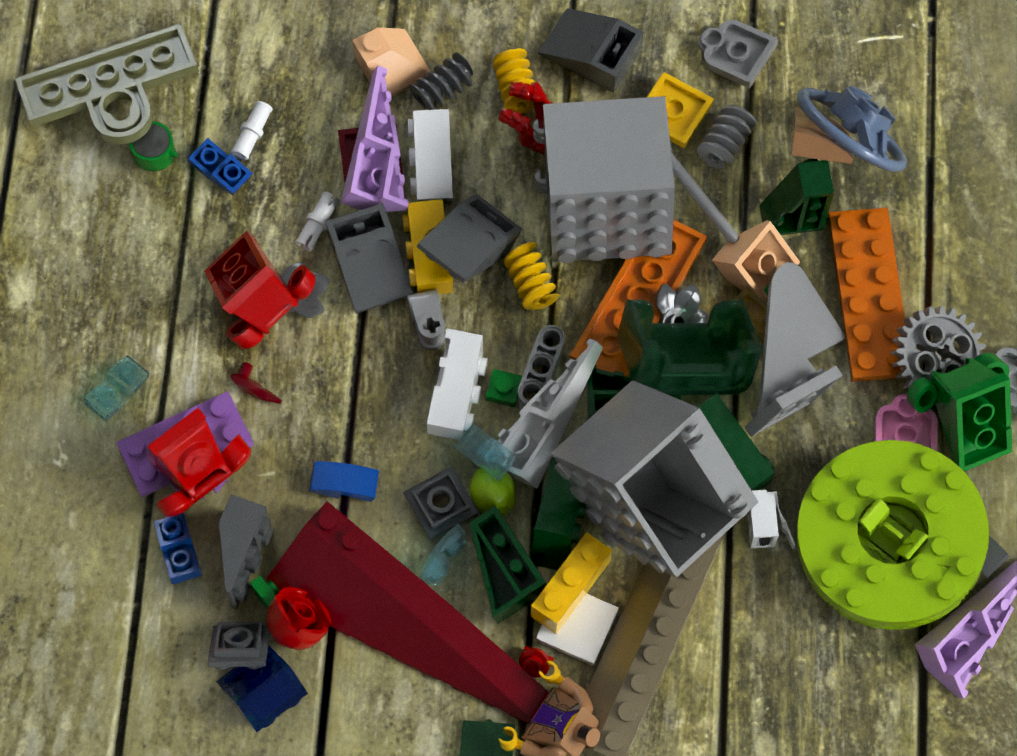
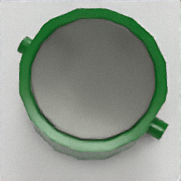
(154, 149)

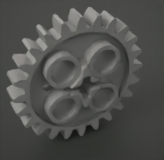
(944, 330)

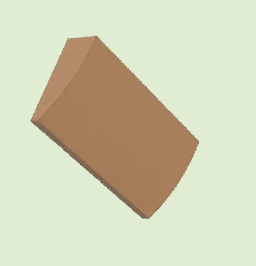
(812, 142)

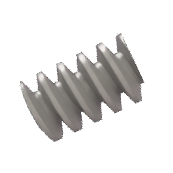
(726, 136)

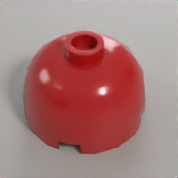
(296, 620)

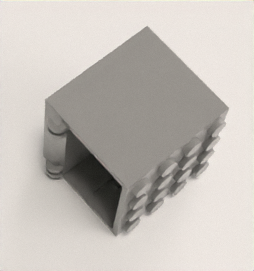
(607, 178)
(654, 478)

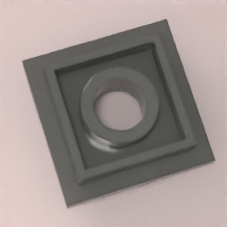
(435, 519)
(239, 645)

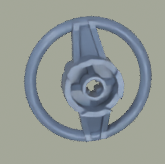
(858, 116)

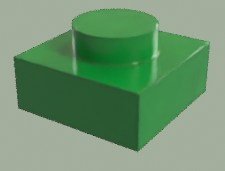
(503, 388)
(264, 591)

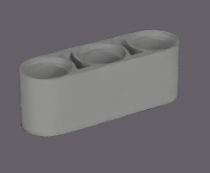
(541, 356)

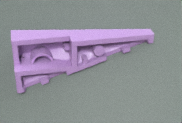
(374, 165)
(959, 642)

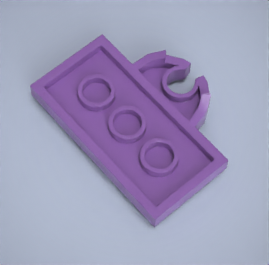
(222, 420)

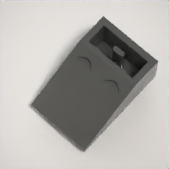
(593, 47)
(470, 238)
(368, 258)
(243, 533)

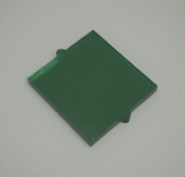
(482, 738)

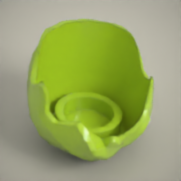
(488, 492)

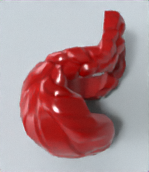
(522, 124)

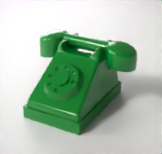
(971, 408)

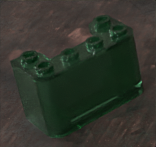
(691, 356)

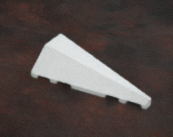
(546, 418)

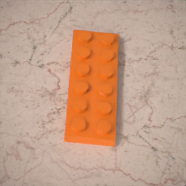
(639, 280)
(867, 290)

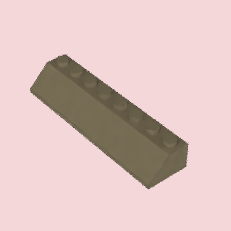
(641, 651)

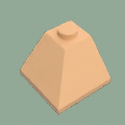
(395, 52)
(754, 258)

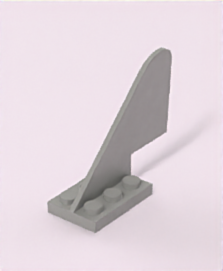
(795, 331)

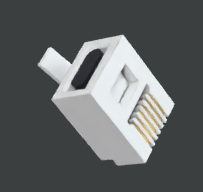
(763, 521)

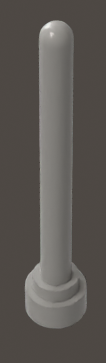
(703, 201)

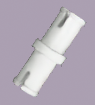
(251, 130)
(317, 221)

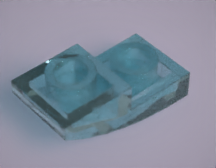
(118, 387)
(486, 452)
(437, 564)

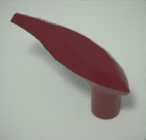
(252, 387)

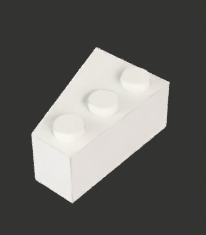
(431, 155)
(457, 385)

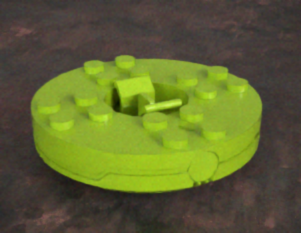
(892, 534)

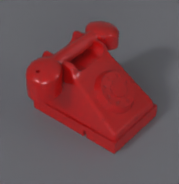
(254, 290)
(188, 456)

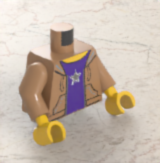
(561, 723)

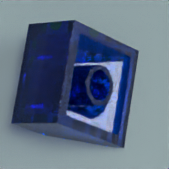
(263, 692)

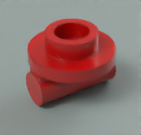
(534, 660)

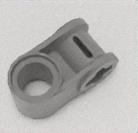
(427, 315)

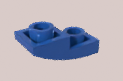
(219, 167)
(344, 479)
(177, 548)

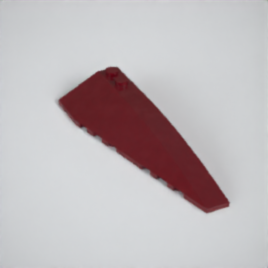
(399, 614)

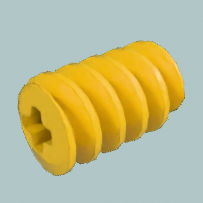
(513, 67)
(528, 277)

